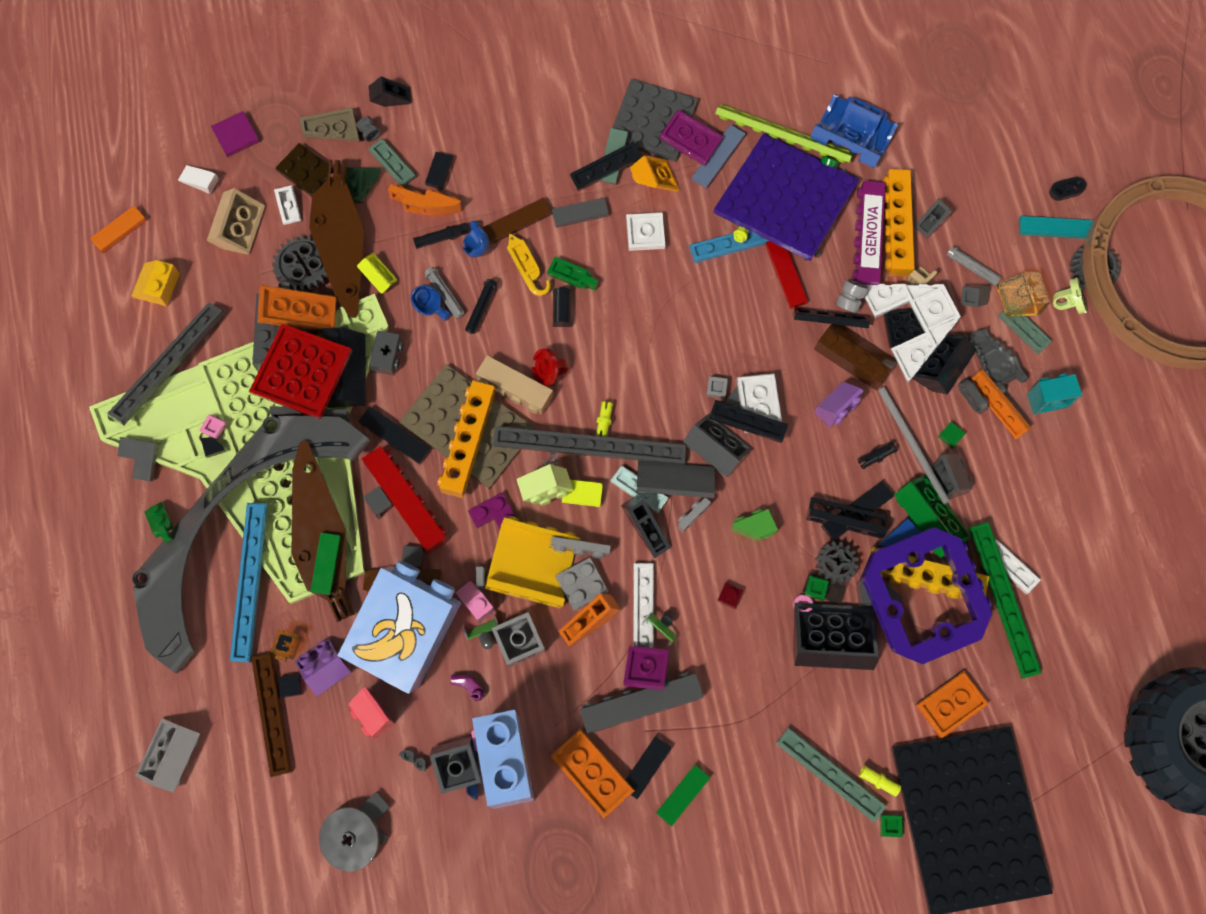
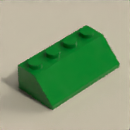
(928, 511)

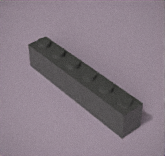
(641, 703)

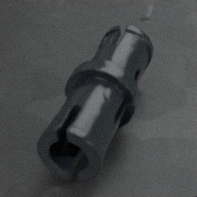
(877, 455)

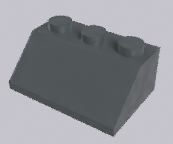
(717, 445)

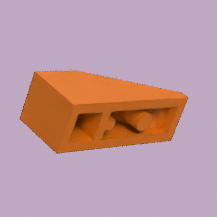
(590, 618)

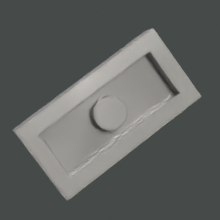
(687, 520)

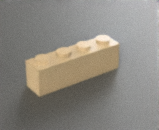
(514, 385)

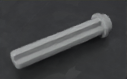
(973, 266)
(446, 295)

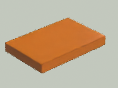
(952, 704)

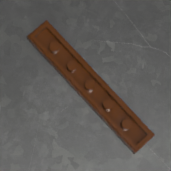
(271, 715)

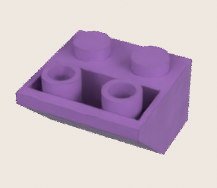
(839, 403)
(322, 667)

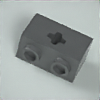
(383, 343)

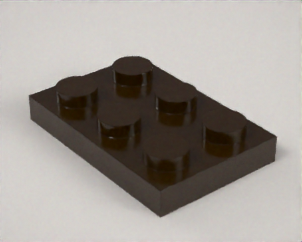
(304, 169)

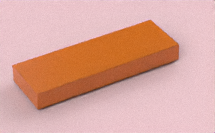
(118, 229)

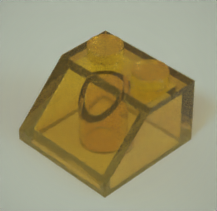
(1023, 294)

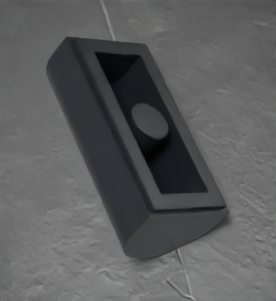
(562, 307)

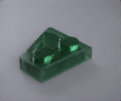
(361, 181)

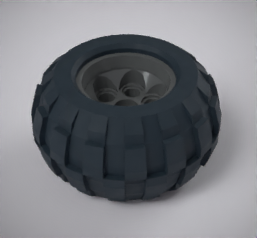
(1159, 750)

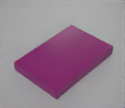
(691, 137)

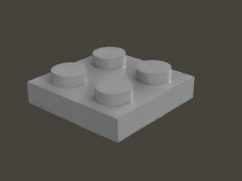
(581, 584)

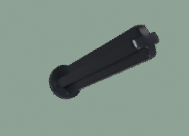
(481, 305)

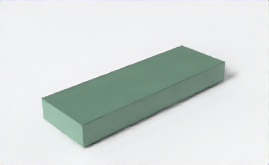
(616, 140)
(392, 163)
(1027, 331)

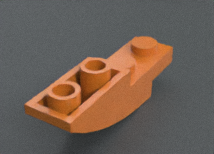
(431, 203)

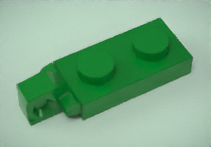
(571, 274)
(159, 521)

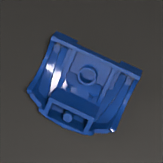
(856, 127)

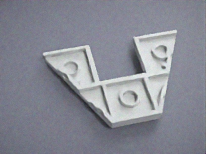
(933, 310)

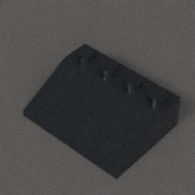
(835, 636)

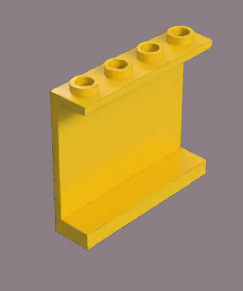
(526, 564)

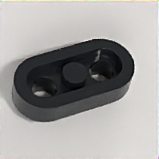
(1066, 190)

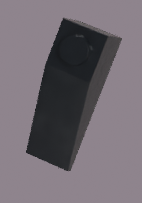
(646, 525)

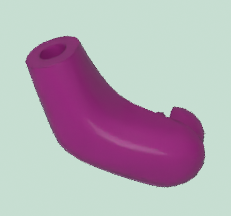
(470, 684)

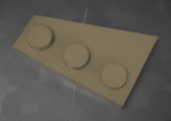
(331, 125)

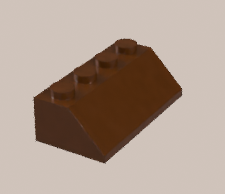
(855, 355)

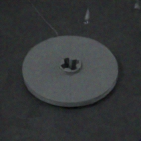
(335, 831)

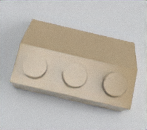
(236, 222)

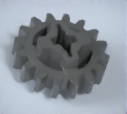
(845, 561)

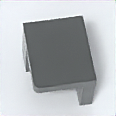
(975, 295)
(377, 501)

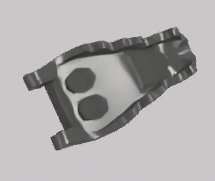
(996, 360)

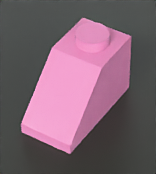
(475, 601)

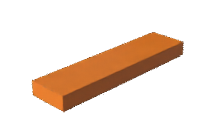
(1000, 405)

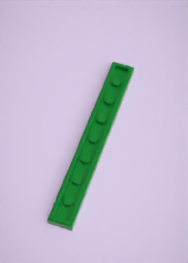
(1005, 600)

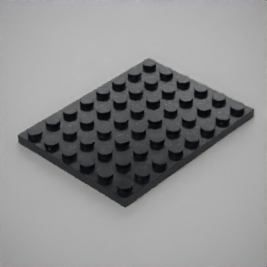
(971, 821)

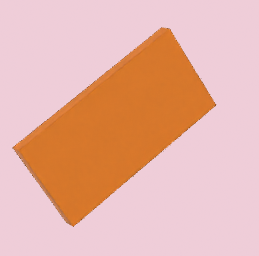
(296, 308)
(592, 773)

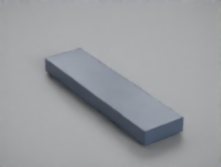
(730, 141)

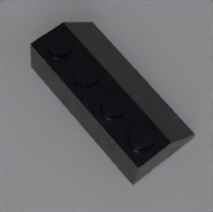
(352, 383)

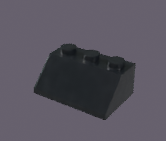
(945, 364)

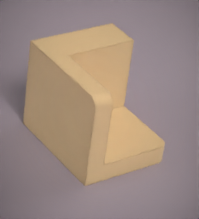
(920, 276)

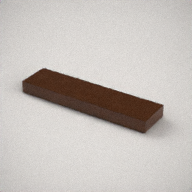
(517, 220)

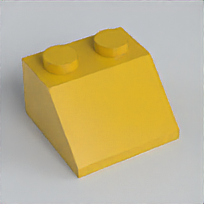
(156, 282)

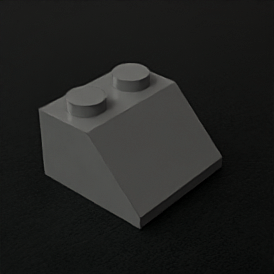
(952, 476)
(455, 765)

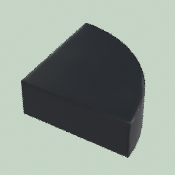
(211, 447)

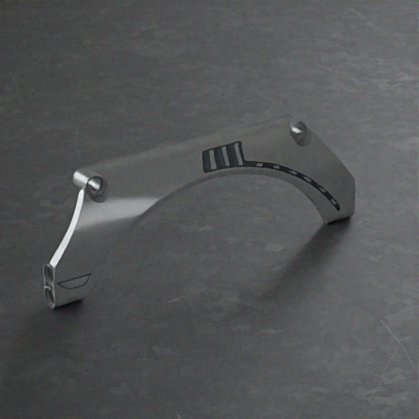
(160, 598)

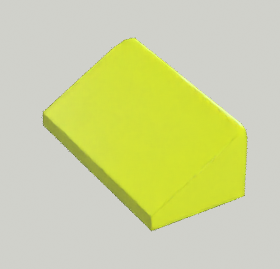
(377, 272)
(584, 493)

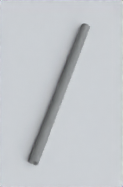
(914, 446)

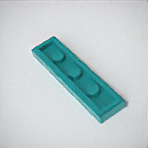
(1054, 227)

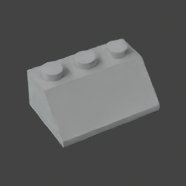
(167, 755)

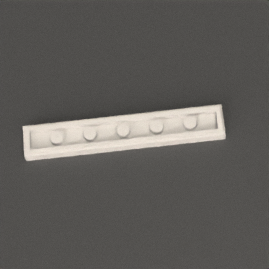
(643, 605)

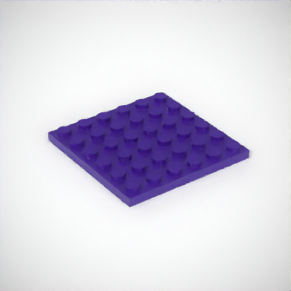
(786, 196)

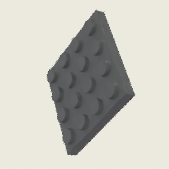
(646, 114)

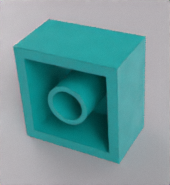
(1054, 393)

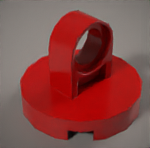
(548, 367)

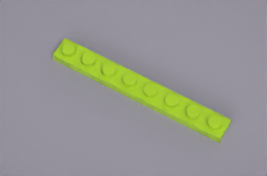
(776, 131)

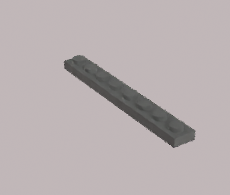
(165, 364)

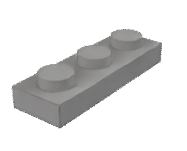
(579, 547)

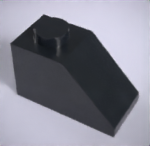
(389, 93)

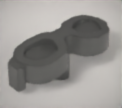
(409, 756)

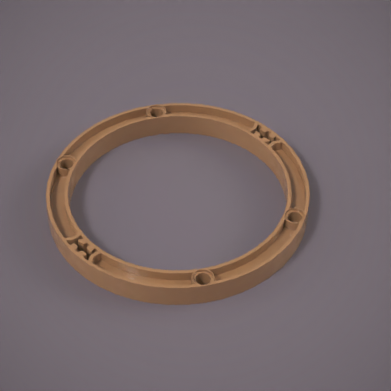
(1099, 281)

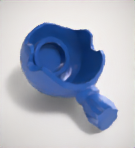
(476, 242)
(427, 301)

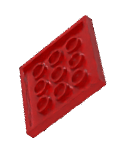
(300, 371)

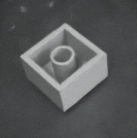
(518, 640)

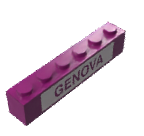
(870, 233)

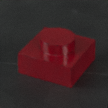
(730, 595)

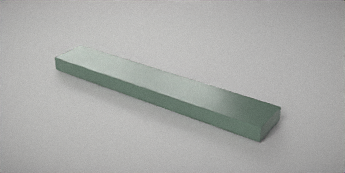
(831, 775)

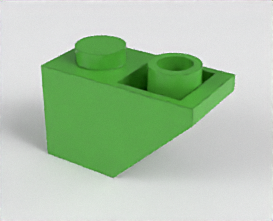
(757, 526)

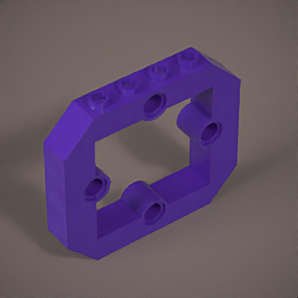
(972, 593)

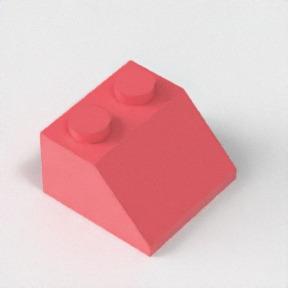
(370, 713)

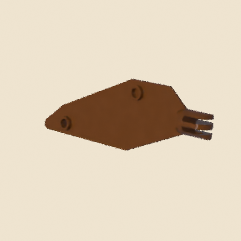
(338, 236)
(315, 514)

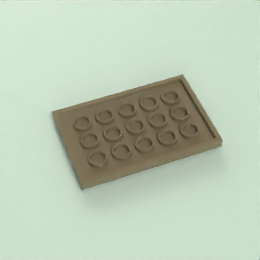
(438, 410)

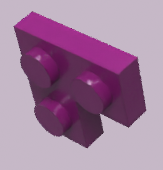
(492, 509)

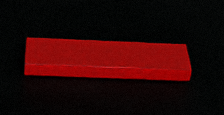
(786, 275)

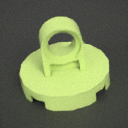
(1073, 295)

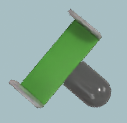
(483, 633)

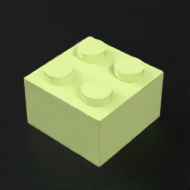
(545, 485)

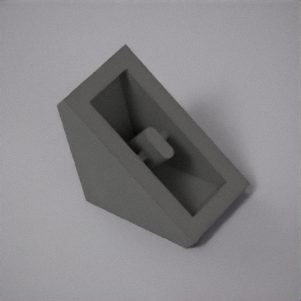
(933, 218)

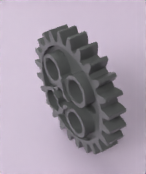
(289, 271)

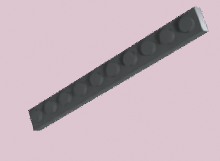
(589, 445)

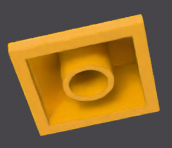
(654, 173)

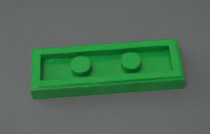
(325, 563)
(682, 795)

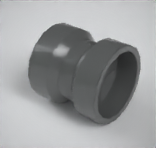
(367, 127)

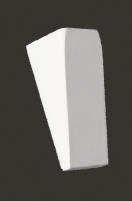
(199, 179)
(287, 205)

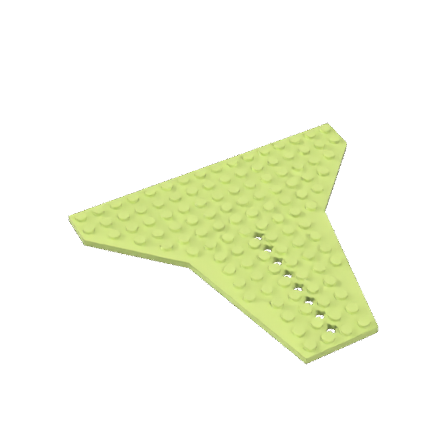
(222, 390)

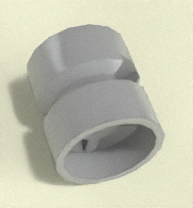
(851, 295)

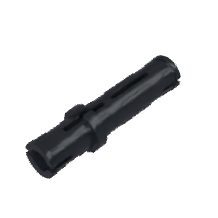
(441, 235)

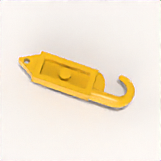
(526, 264)

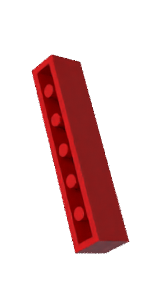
(404, 499)

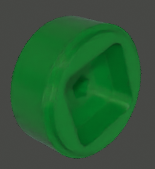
(829, 161)

